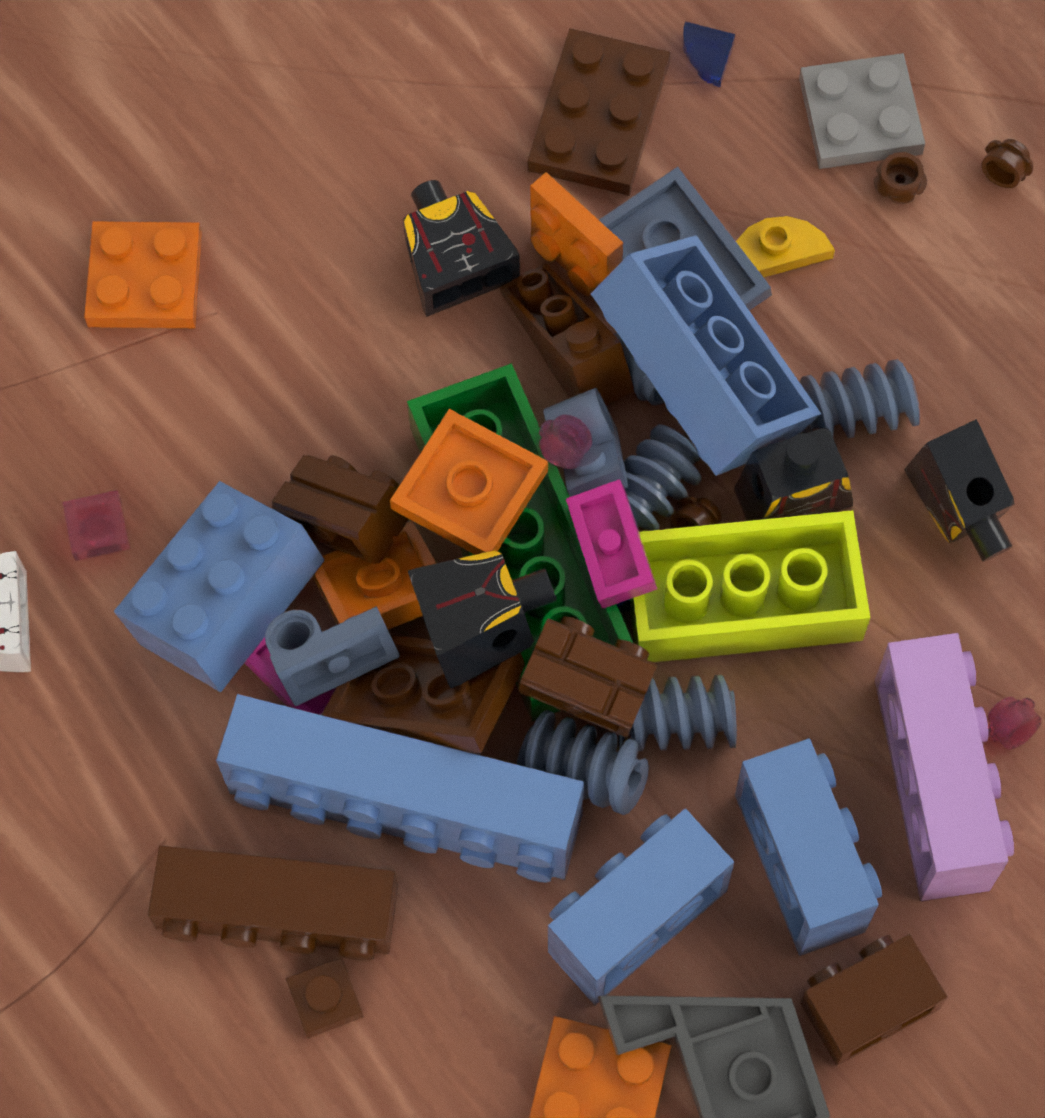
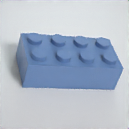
(704, 352)

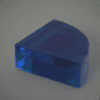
(708, 51)

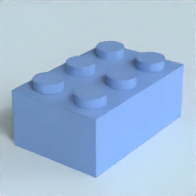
(219, 585)
(807, 846)
(638, 904)

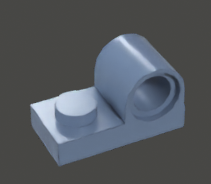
(604, 459)
(318, 661)

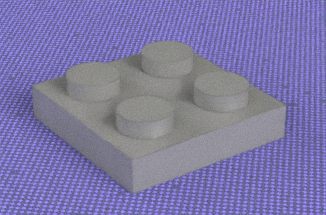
(861, 110)

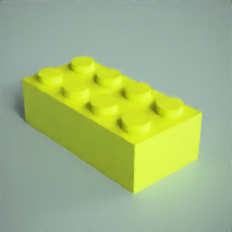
(752, 587)

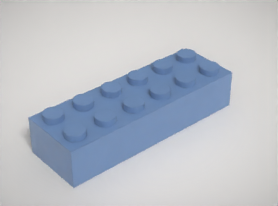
(401, 788)

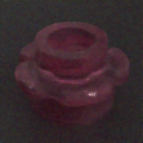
(565, 441)
(1013, 722)

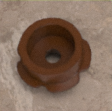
(1006, 163)
(903, 166)
(695, 513)

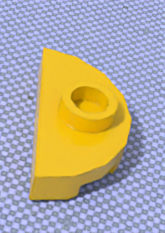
(784, 245)

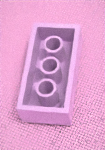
(942, 767)

